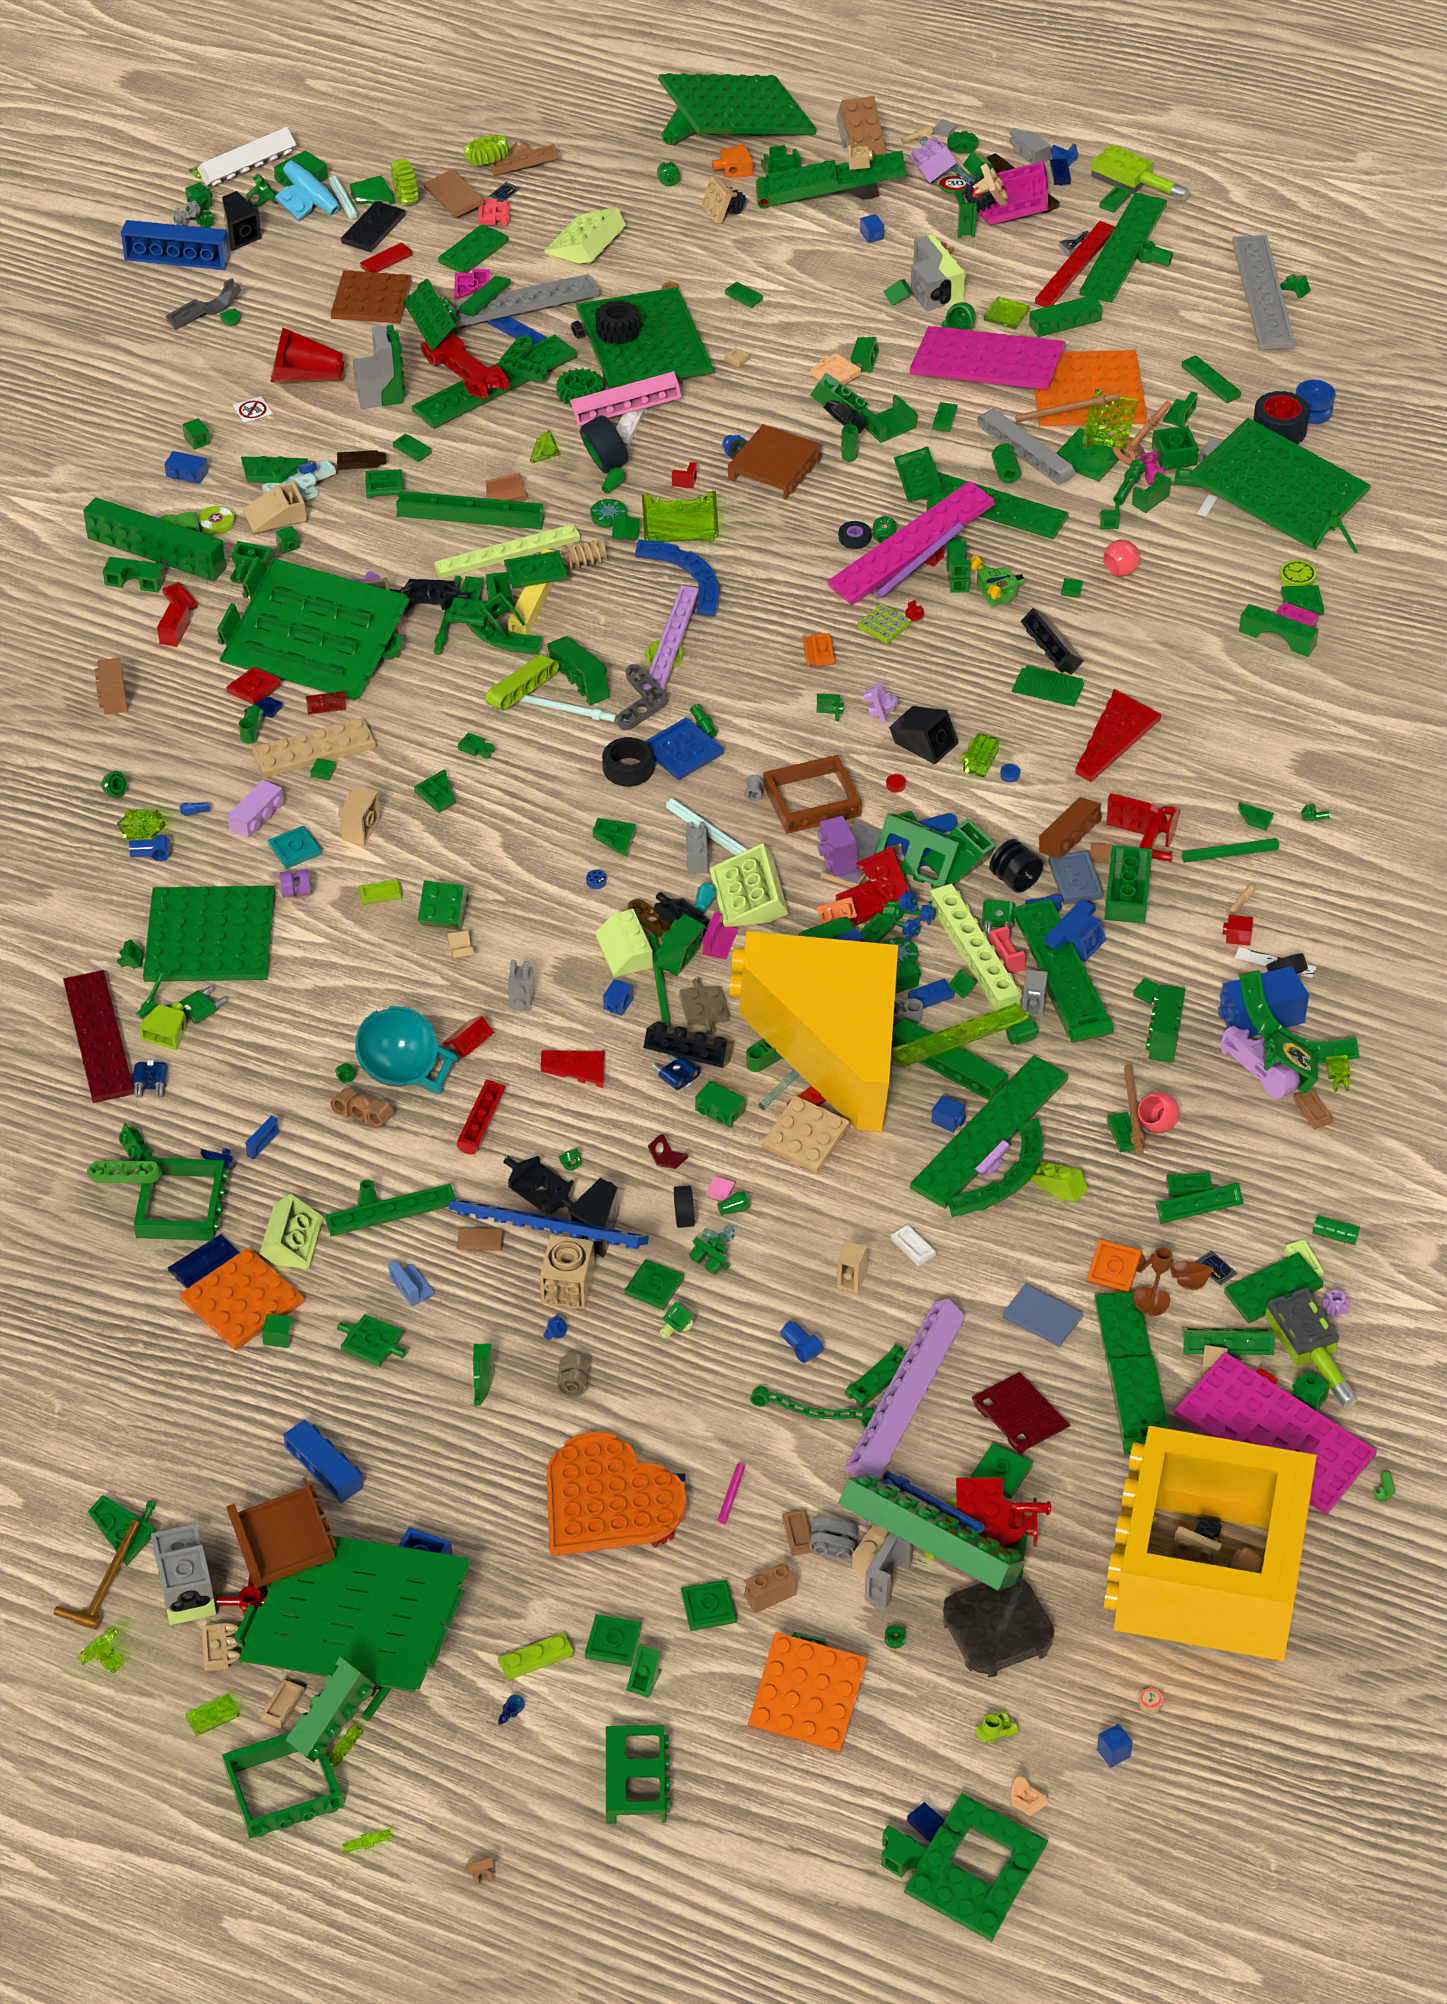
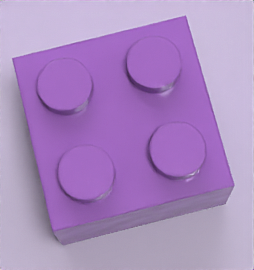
(837, 846)

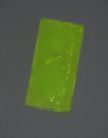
(212, 1714)

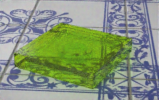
(1006, 312)

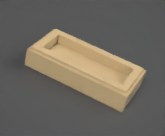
(282, 1703)

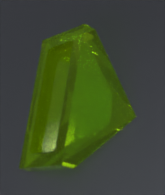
(544, 448)

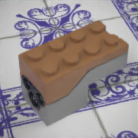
(860, 125)

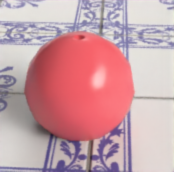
(1121, 557)
(1158, 1112)

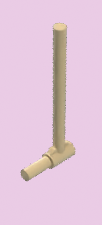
(927, 132)

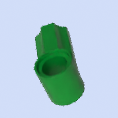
(1150, 253)
(250, 724)

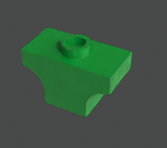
(900, 1852)

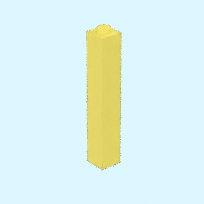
(529, 606)

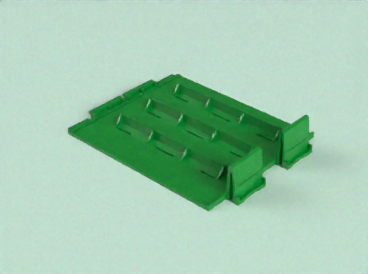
(290, 622)
(371, 1595)

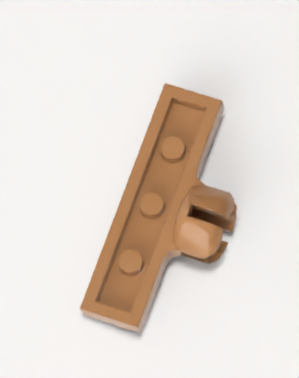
(524, 156)

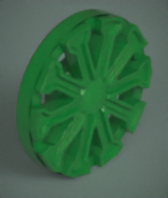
(962, 142)

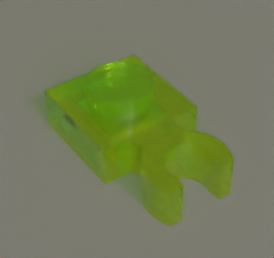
(1338, 1070)

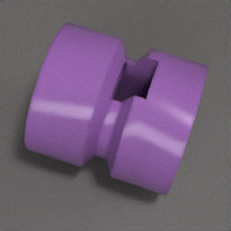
(287, 883)

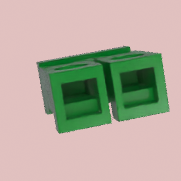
(958, 566)

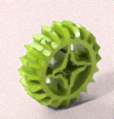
(486, 150)
(404, 182)

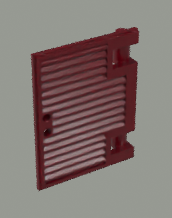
(1020, 1412)

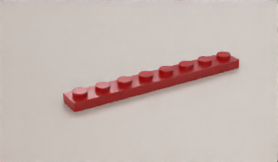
(1074, 264)

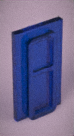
(203, 1261)

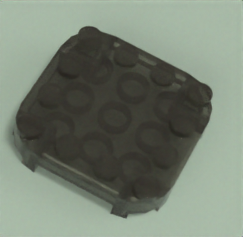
(998, 1626)

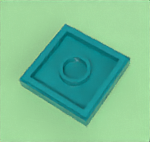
(294, 847)

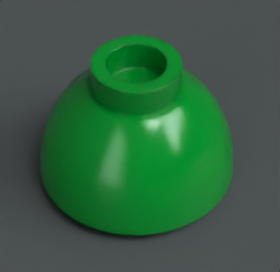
(114, 784)

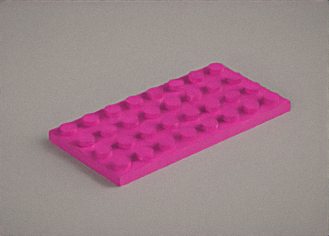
(987, 357)
(1248, 1408)

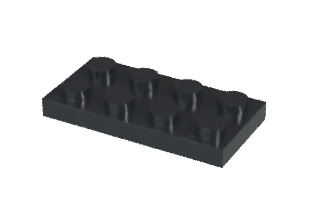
(373, 226)

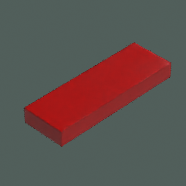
(386, 258)

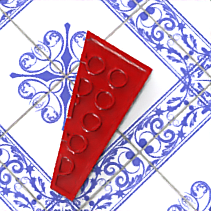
(1115, 733)

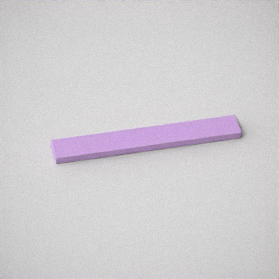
(672, 636)

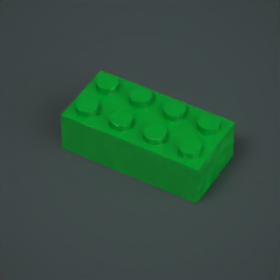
(1128, 884)

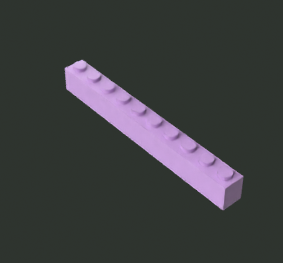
(906, 1390)

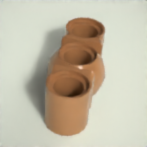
(361, 1108)

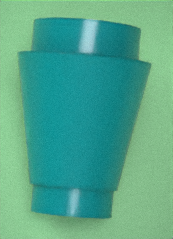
(705, 895)

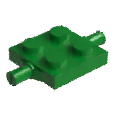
(371, 1340)

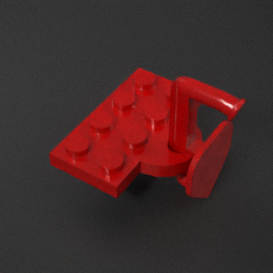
(1002, 1519)

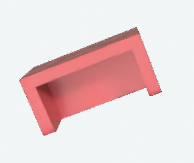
(1013, 961)

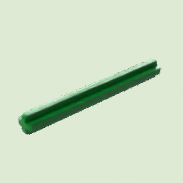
(1230, 850)

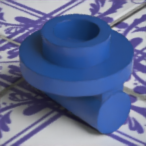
(555, 1328)

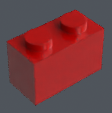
(173, 624)

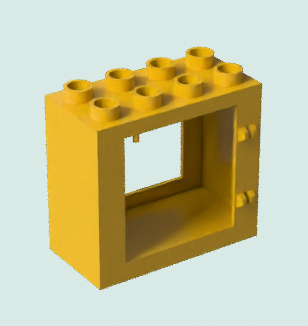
(1201, 1600)

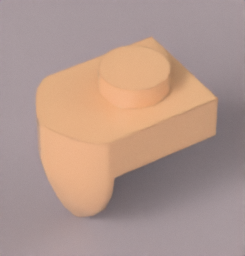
(1025, 1797)

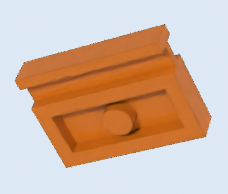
(818, 650)

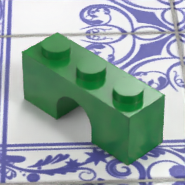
(120, 570)

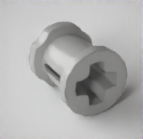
(754, 786)

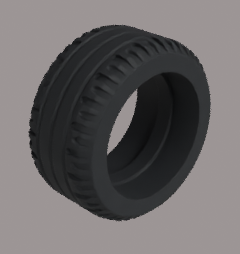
(628, 774)

